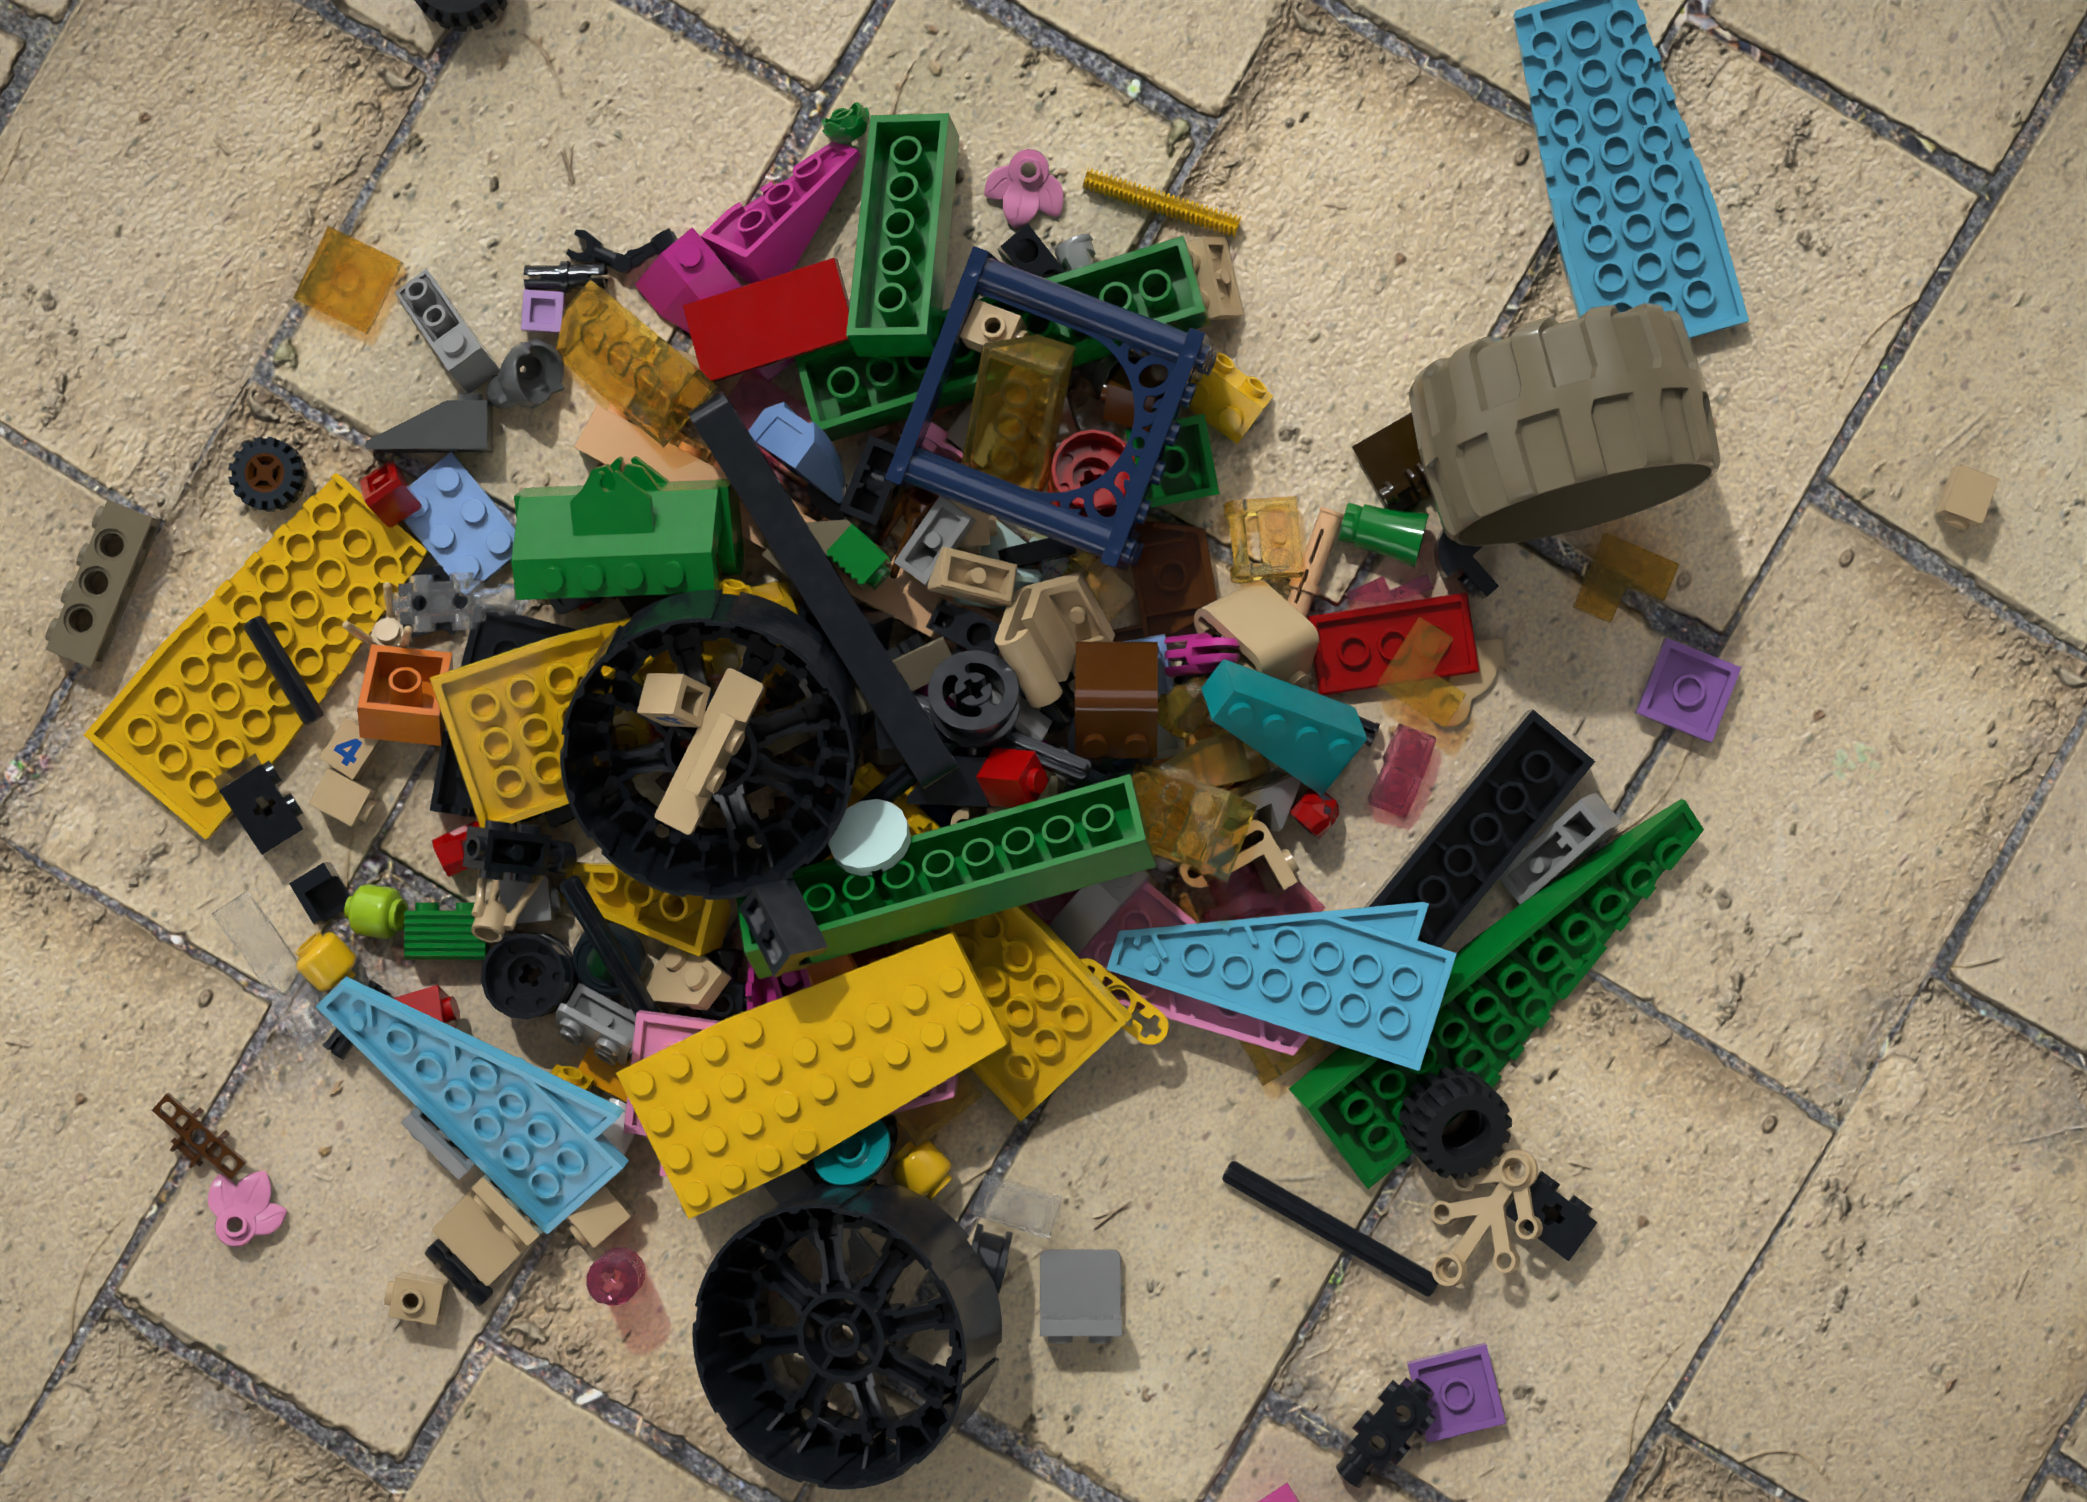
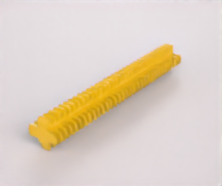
(1161, 203)

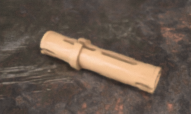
(1315, 560)

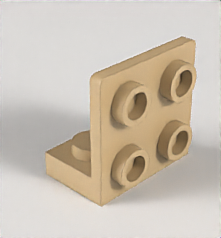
(1216, 277)
(487, 1230)

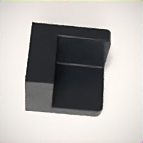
(321, 892)

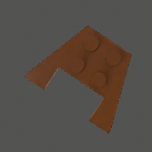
(1170, 579)

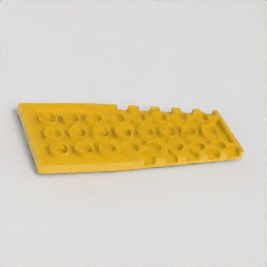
(206, 689)
(512, 709)
(1036, 985)
(808, 1070)

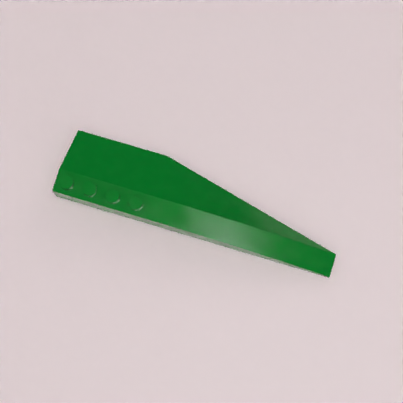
(1497, 991)

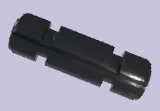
(458, 1273)

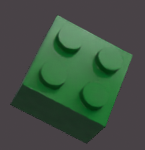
(1189, 464)

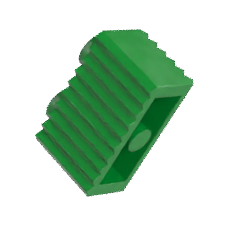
(860, 558)
(442, 933)

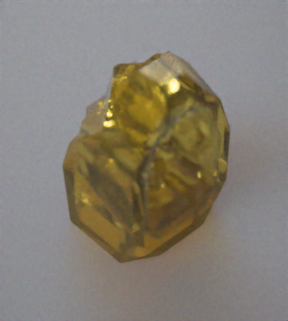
(1183, 708)

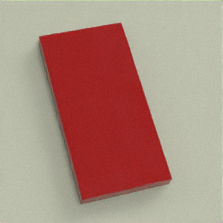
(769, 320)
(1362, 642)

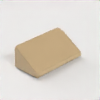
(973, 577)

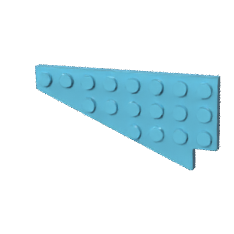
(1326, 974)
(509, 1117)

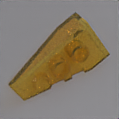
(1218, 760)

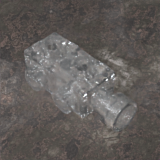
(441, 606)

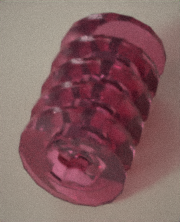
(599, 1276)

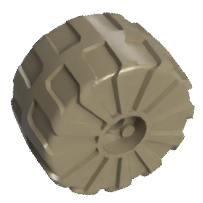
(1563, 425)

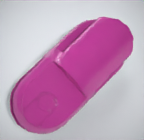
(1200, 653)

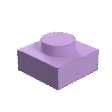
(542, 311)

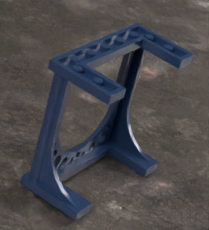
(1181, 352)

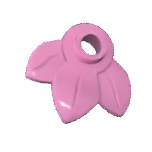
(1024, 194)
(935, 443)
(246, 1202)

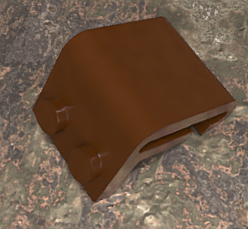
(1116, 699)

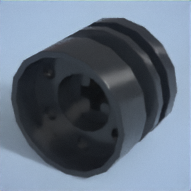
(511, 962)

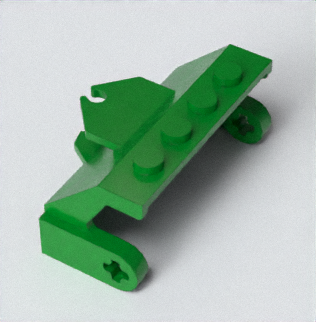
(625, 535)

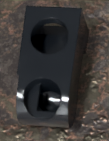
(1030, 254)
(963, 627)

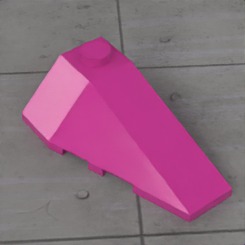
(777, 227)
(688, 274)

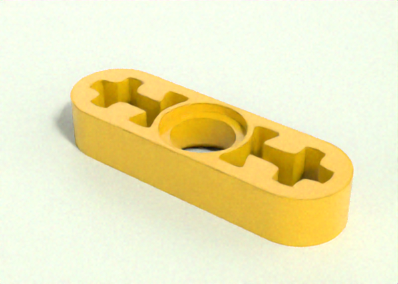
(1148, 1012)

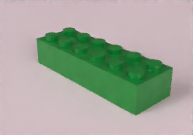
(903, 235)

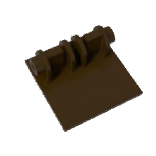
(1394, 464)

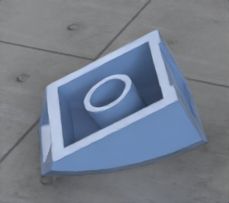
(800, 448)

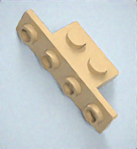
(709, 751)

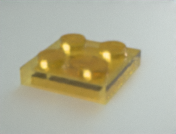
(348, 280)

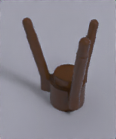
(914, 507)

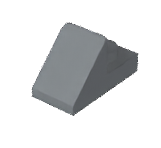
(942, 527)
(1272, 795)

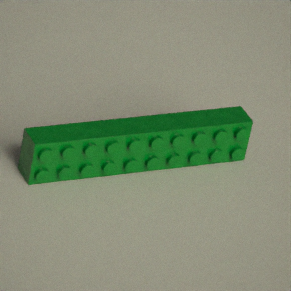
(864, 393)
(976, 869)

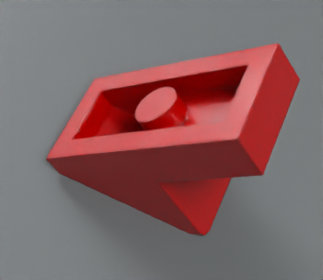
(389, 494)

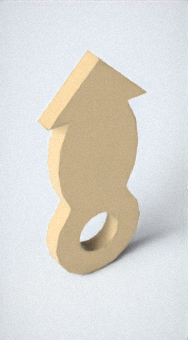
(1490, 656)

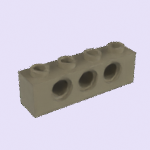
(122, 573)

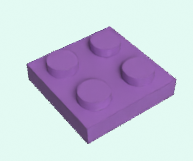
(1688, 690)
(1462, 1389)

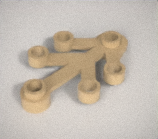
(1489, 1213)

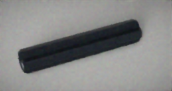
(283, 670)

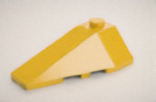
(679, 921)

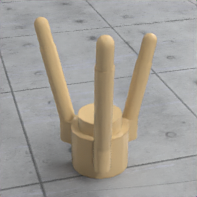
(385, 631)
(492, 916)

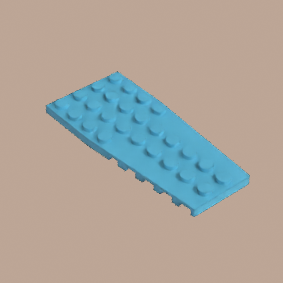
(1621, 167)

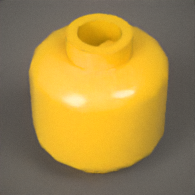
(325, 960)
(922, 1169)

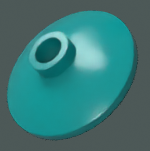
(840, 1166)

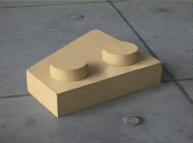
(685, 980)

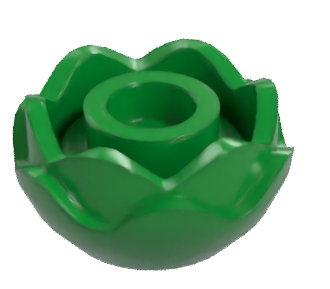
(847, 124)

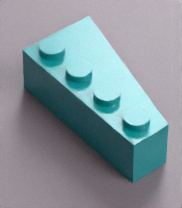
(1285, 723)

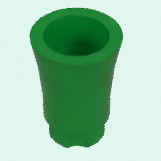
(1384, 531)

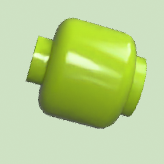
(375, 911)

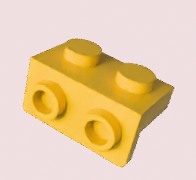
(1229, 398)

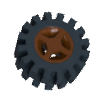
(257, 464)

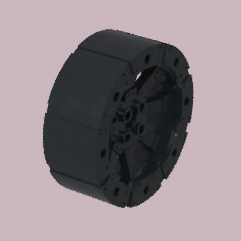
(712, 860)
(760, 1396)

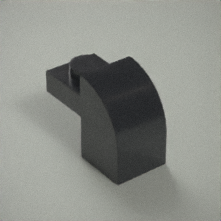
(1453, 556)

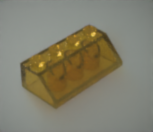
(630, 364)
(1018, 409)

